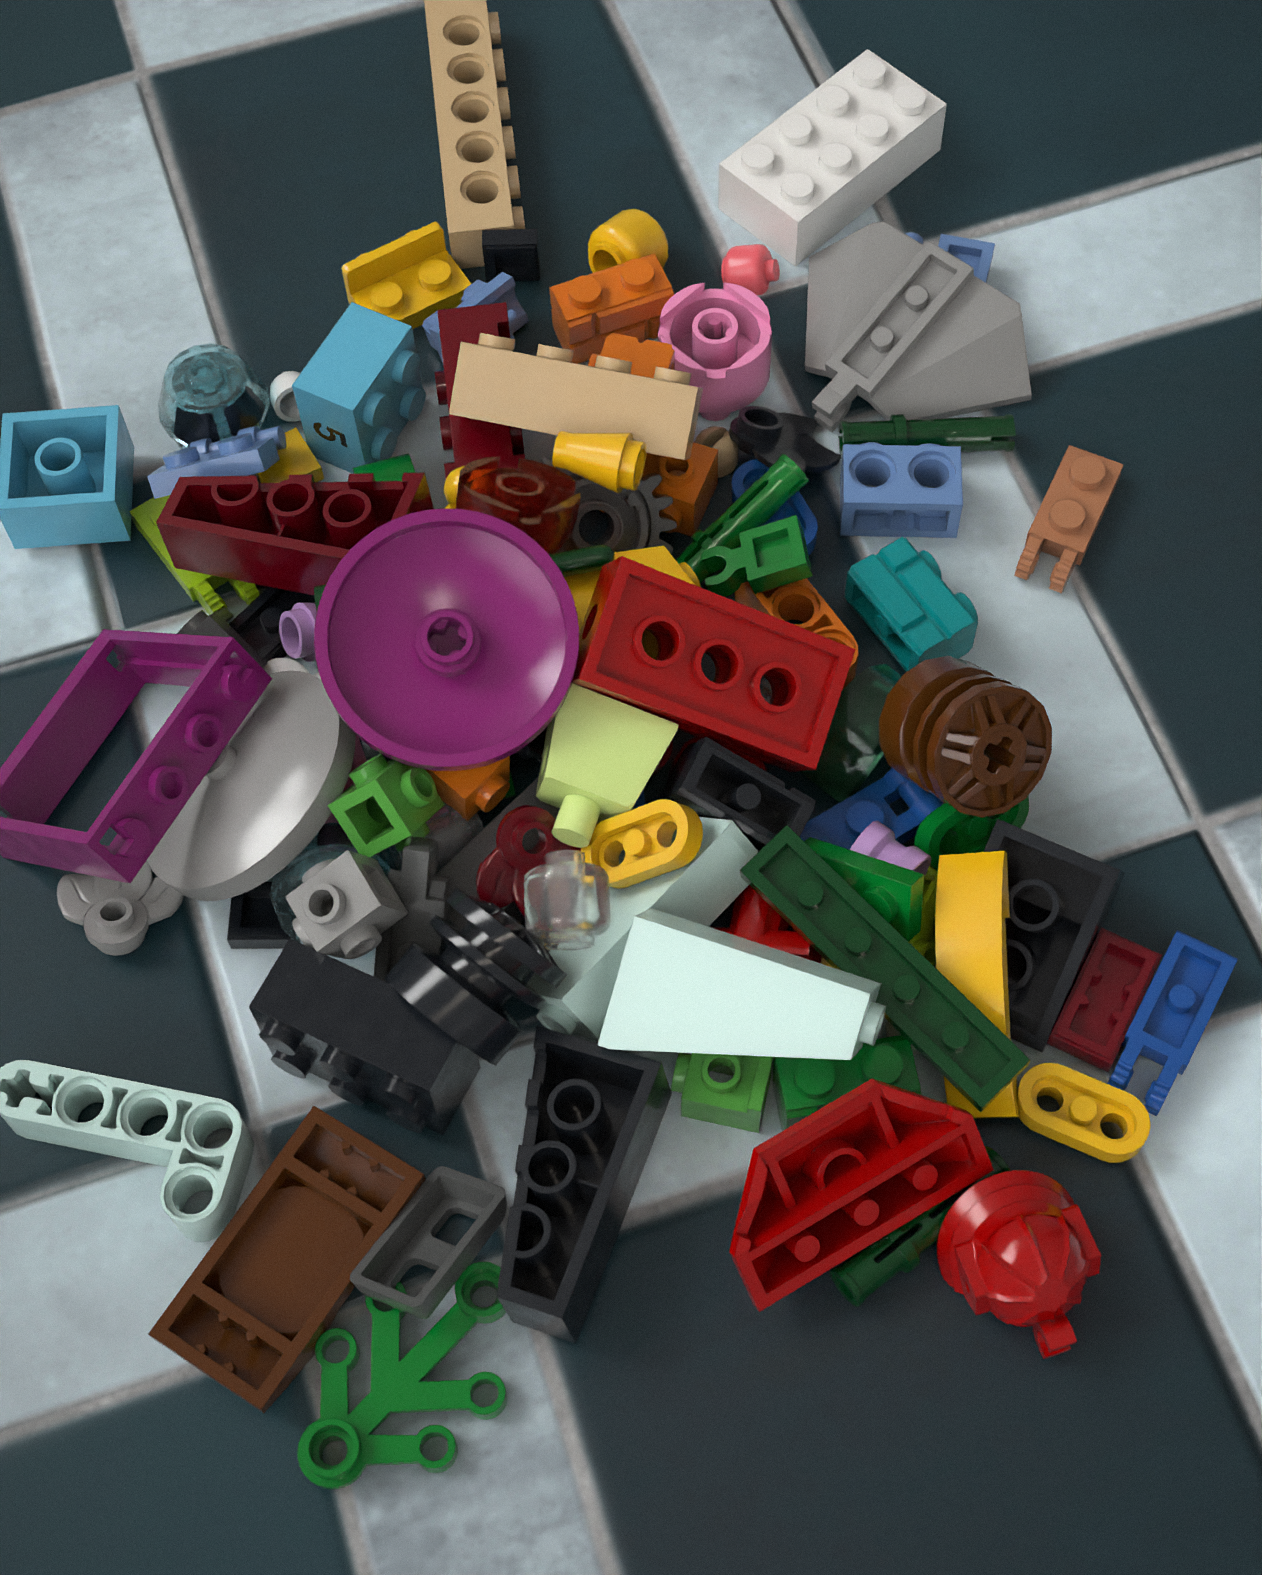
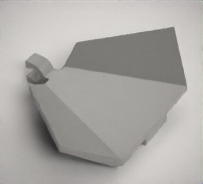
(909, 331)

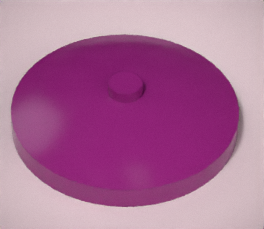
(447, 639)

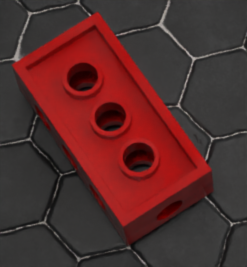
(744, 645)

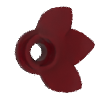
(503, 870)

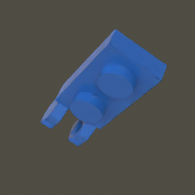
(1174, 1014)

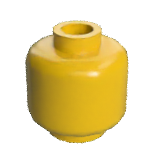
(624, 238)

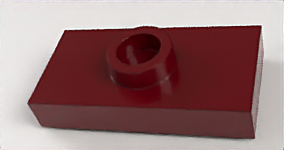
(1104, 999)

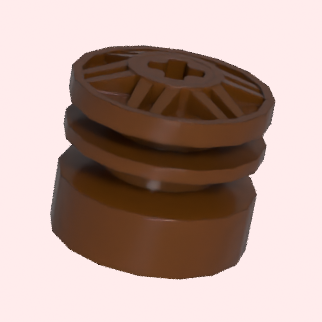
(965, 735)

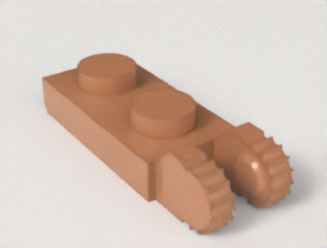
(1069, 514)

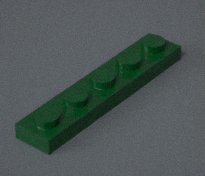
(861, 942)

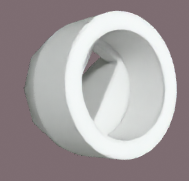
(283, 397)

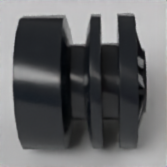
(476, 976)

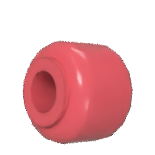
(750, 267)

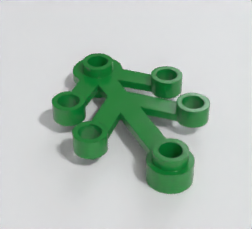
(398, 1388)

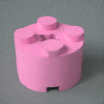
(722, 342)

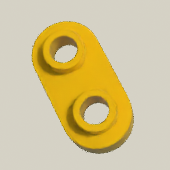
(647, 842)
(1083, 1107)

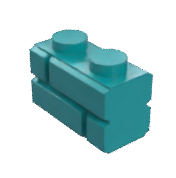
(910, 605)

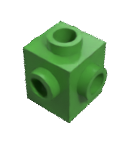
(386, 805)

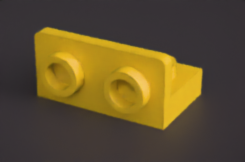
(407, 277)

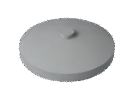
(261, 794)

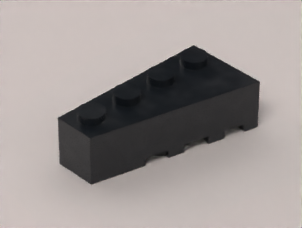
(576, 1174)

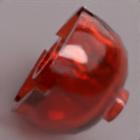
(531, 498)

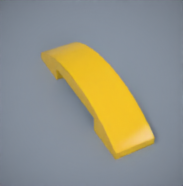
(973, 950)

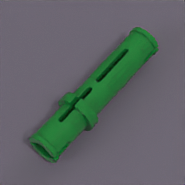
(747, 512)

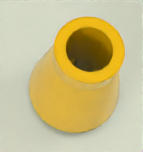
(603, 458)

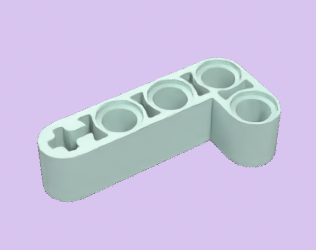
(118, 1131)

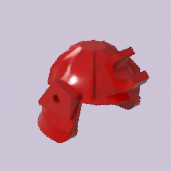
(1020, 1253)

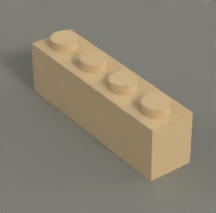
(557, 395)

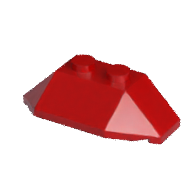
(847, 1183)

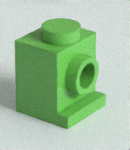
(732, 1103)

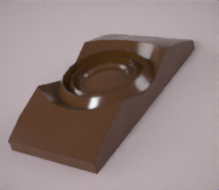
(286, 1260)

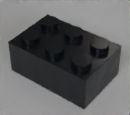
(361, 1039)

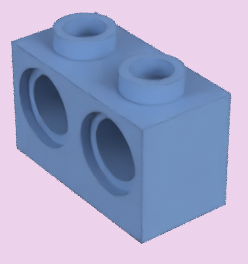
(900, 500)

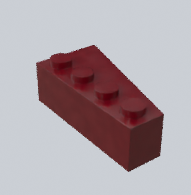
(466, 436)
(283, 531)

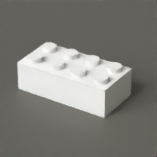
(831, 156)

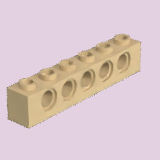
(469, 125)

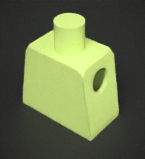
(597, 761)

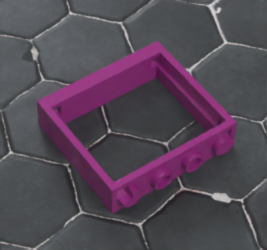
(82, 714)

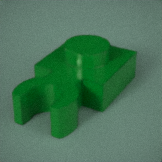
(767, 559)

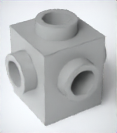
(344, 906)

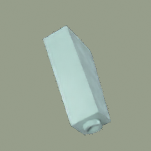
(691, 892)
(726, 995)

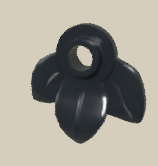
(771, 434)

